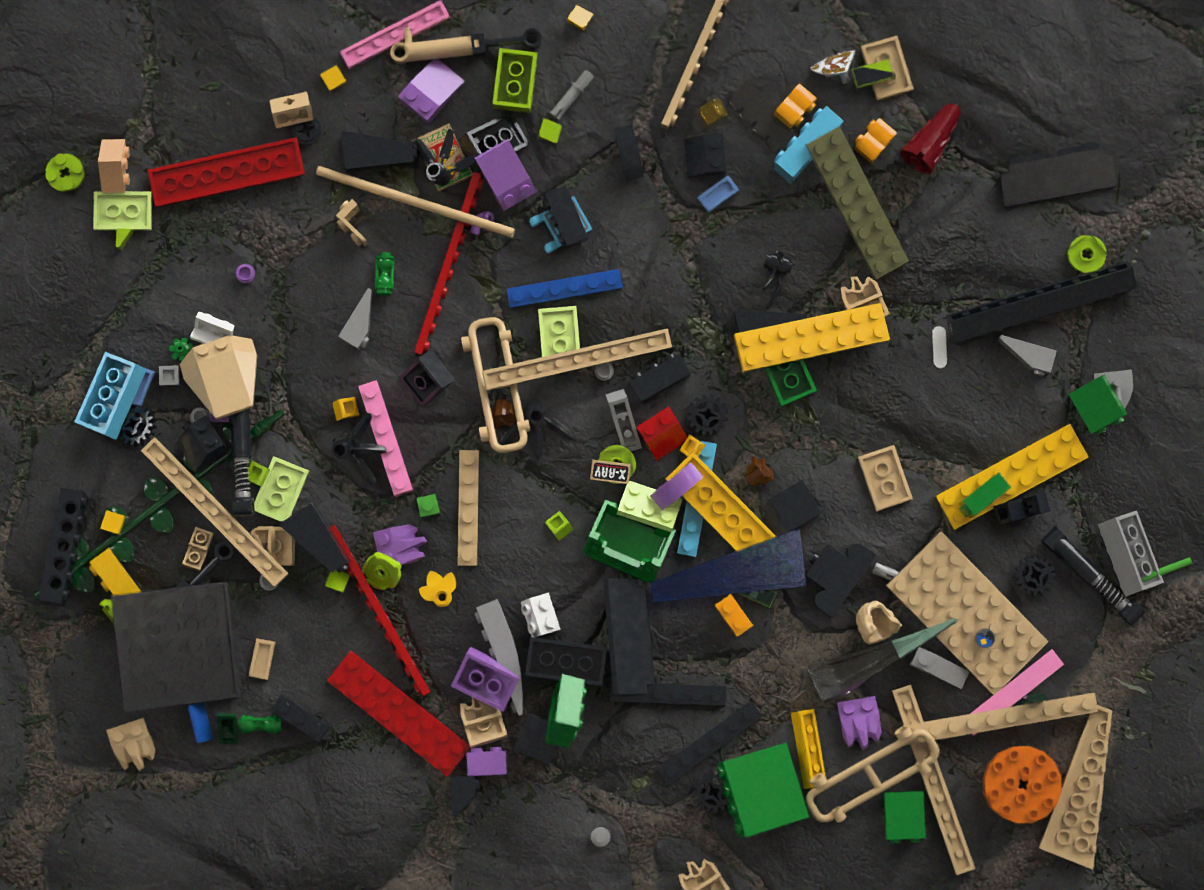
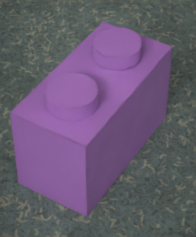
(486, 762)

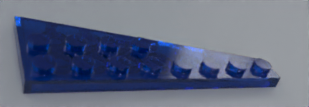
(759, 567)

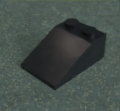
(492, 134)

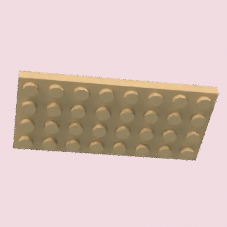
(946, 586)

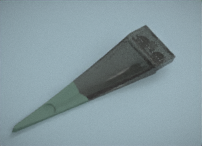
(847, 672)

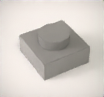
(168, 375)

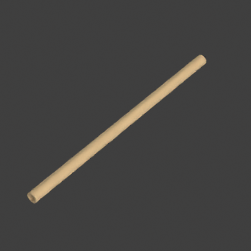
(415, 201)

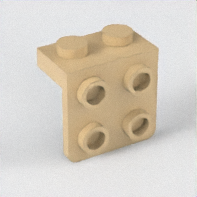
(348, 210)

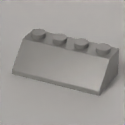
(1130, 552)

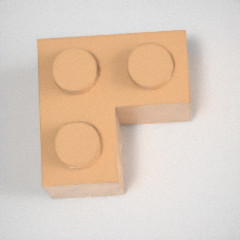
(112, 166)

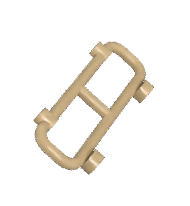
(487, 432)
(904, 737)

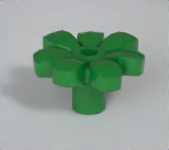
(176, 348)

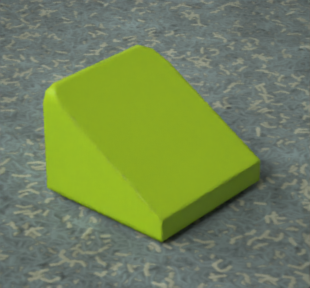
(549, 131)
(122, 237)
(559, 525)
(337, 581)

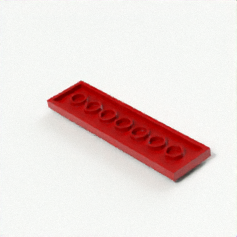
(226, 172)
(399, 713)

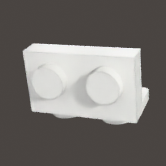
(210, 328)
(540, 615)

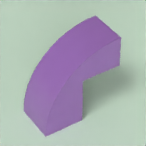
(676, 486)

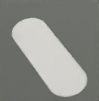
(939, 347)

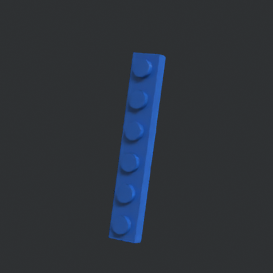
(564, 288)

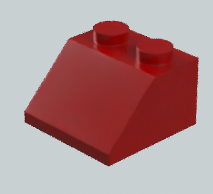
(662, 433)

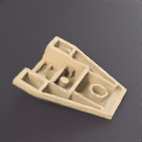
(222, 374)

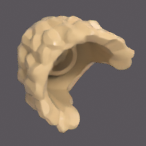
(876, 622)

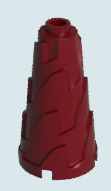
(927, 144)

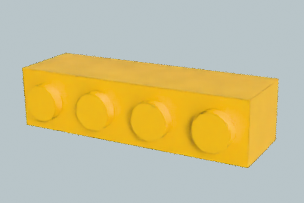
(113, 574)

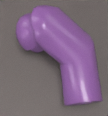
(485, 215)

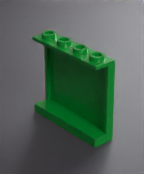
(762, 790)

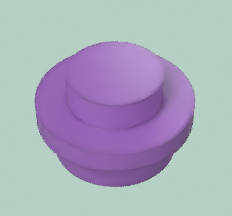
(245, 273)

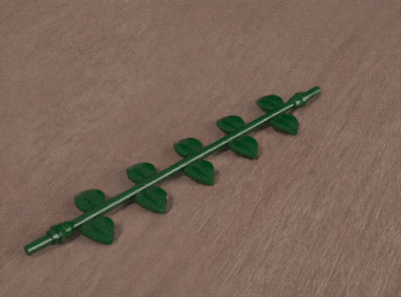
(160, 519)

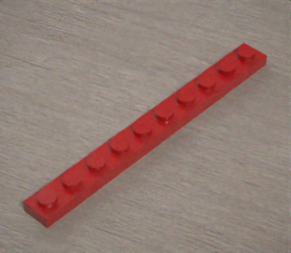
(446, 272)
(382, 618)

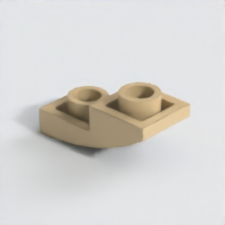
(197, 549)

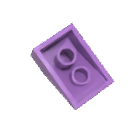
(430, 90)
(505, 175)
(485, 679)

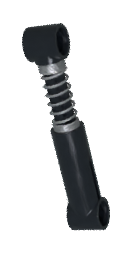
(241, 453)
(1060, 545)

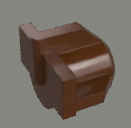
(503, 413)
(758, 472)

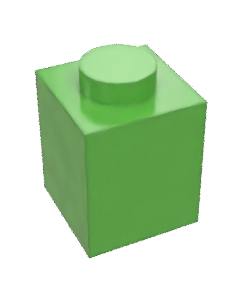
(428, 506)

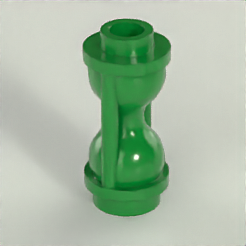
(384, 284)
(269, 724)

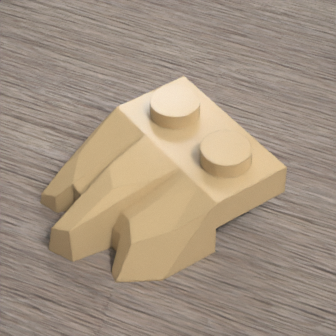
(863, 295)
(276, 543)
(482, 723)
(132, 743)
(703, 878)

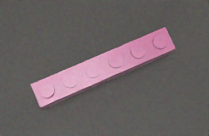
(386, 437)

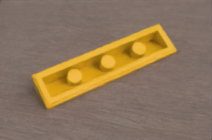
(807, 745)

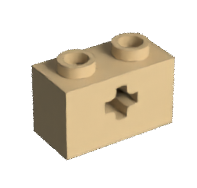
(291, 110)

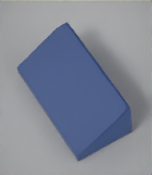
(200, 722)

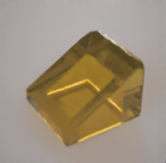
(713, 111)

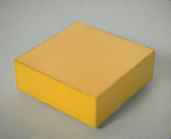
(333, 78)
(692, 445)
(113, 522)

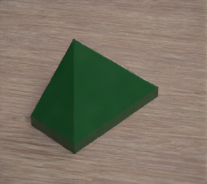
(227, 728)

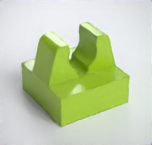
(257, 473)

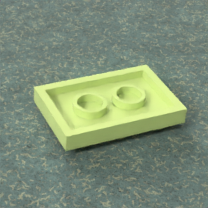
(123, 210)
(558, 330)
(280, 490)
(641, 507)

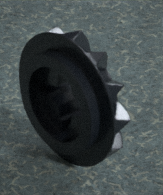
(314, 133)

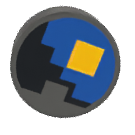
(984, 638)

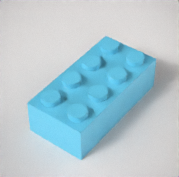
(796, 157)
(110, 395)

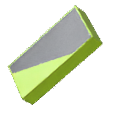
(872, 73)

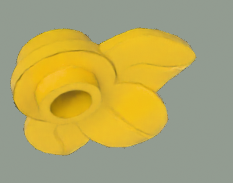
(438, 585)

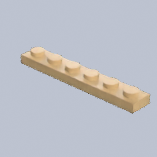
(468, 507)

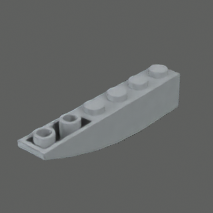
(502, 645)

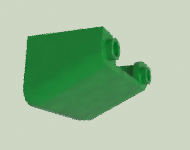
(627, 544)

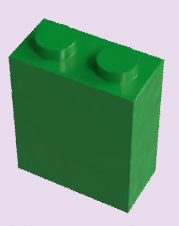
(1098, 405)
(984, 495)
(904, 816)

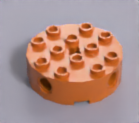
(1041, 787)

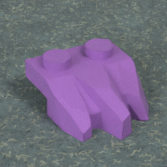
(400, 543)
(859, 721)

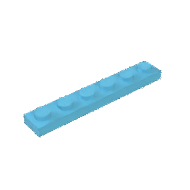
(692, 519)

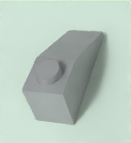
(358, 326)
(1032, 356)
(623, 420)
(939, 667)

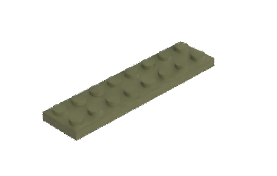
(857, 202)

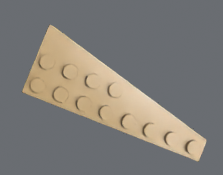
(1075, 819)

